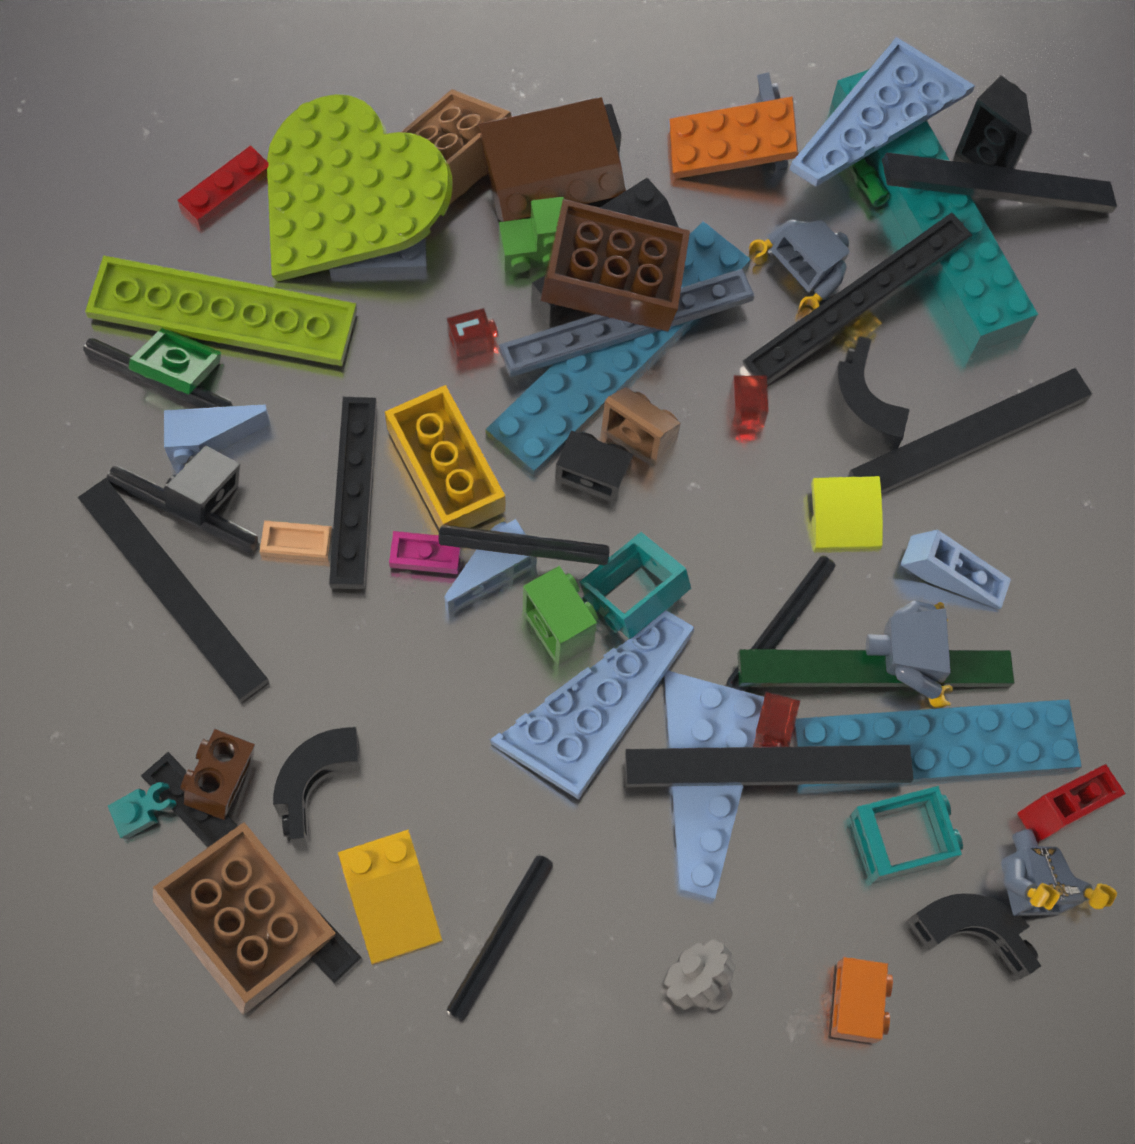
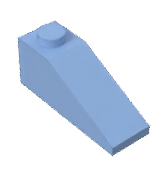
(216, 427)
(955, 568)
(487, 571)

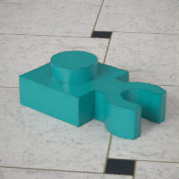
(136, 809)

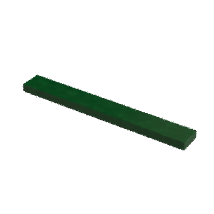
(858, 669)

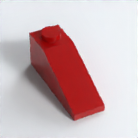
(1071, 803)

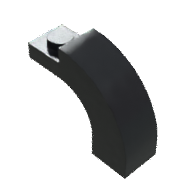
(859, 408)
(310, 762)
(981, 916)

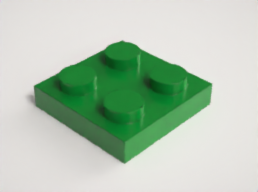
(175, 360)

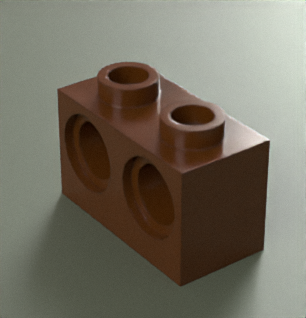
(224, 775)

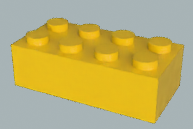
(445, 460)

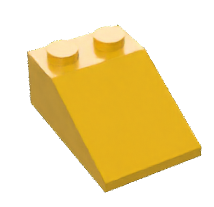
(390, 897)

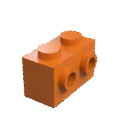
(860, 1000)

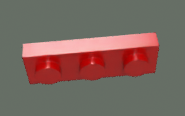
(224, 186)

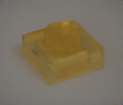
(864, 327)

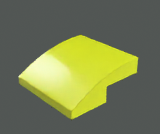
(847, 513)

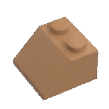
(639, 424)

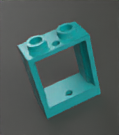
(621, 564)
(873, 845)

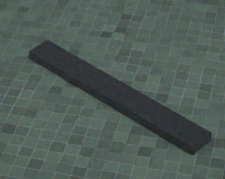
(998, 183)
(858, 299)
(976, 431)
(173, 590)
(768, 765)
(337, 955)

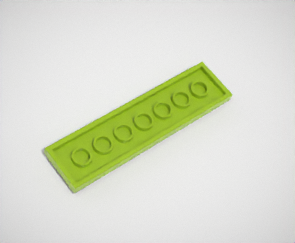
(222, 310)

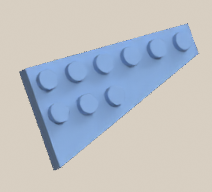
(886, 103)
(590, 713)
(704, 816)

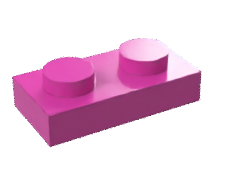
(423, 553)

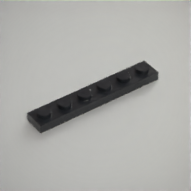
(353, 493)

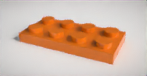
(733, 137)

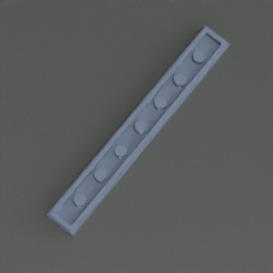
(601, 332)

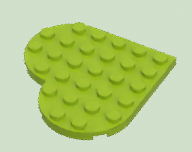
(348, 187)

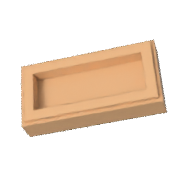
(296, 541)

